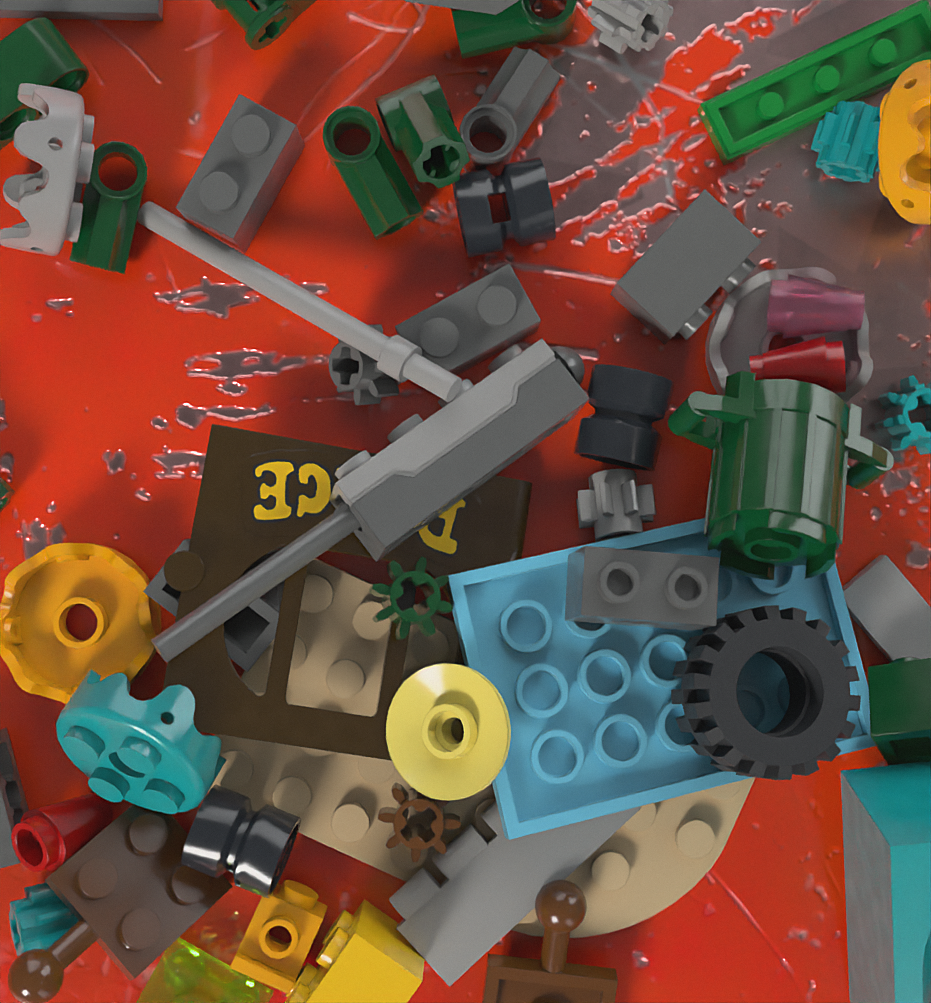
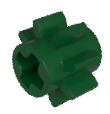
(427, 606)

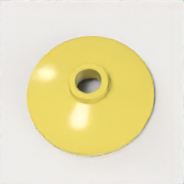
(422, 737)

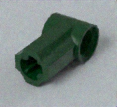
(514, 26)
(424, 129)
(373, 175)
(108, 214)

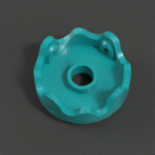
(132, 751)

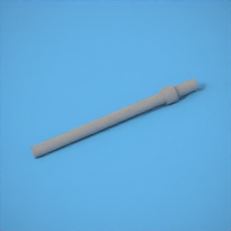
(393, 355)

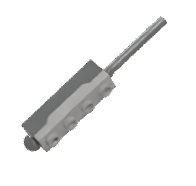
(418, 474)

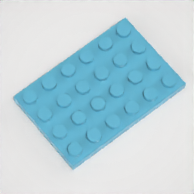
(596, 699)

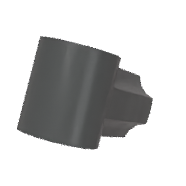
(508, 107)

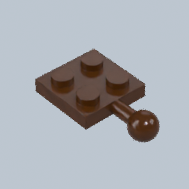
(126, 898)
(512, 979)

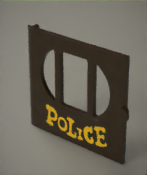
(261, 497)

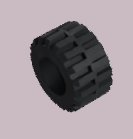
(816, 687)

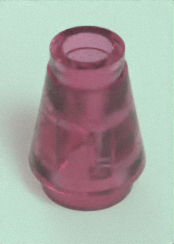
(812, 307)

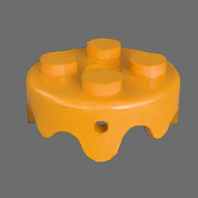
(906, 144)
(35, 610)

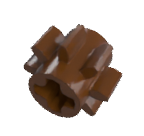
(418, 836)

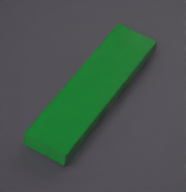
(815, 83)

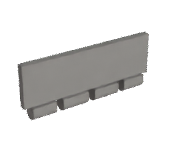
(490, 887)

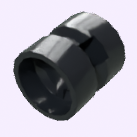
(525, 202)
(625, 409)
(240, 840)

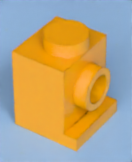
(272, 959)

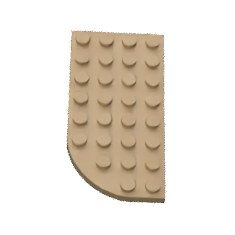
(340, 794)

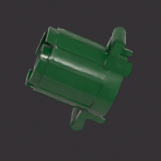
(778, 471)

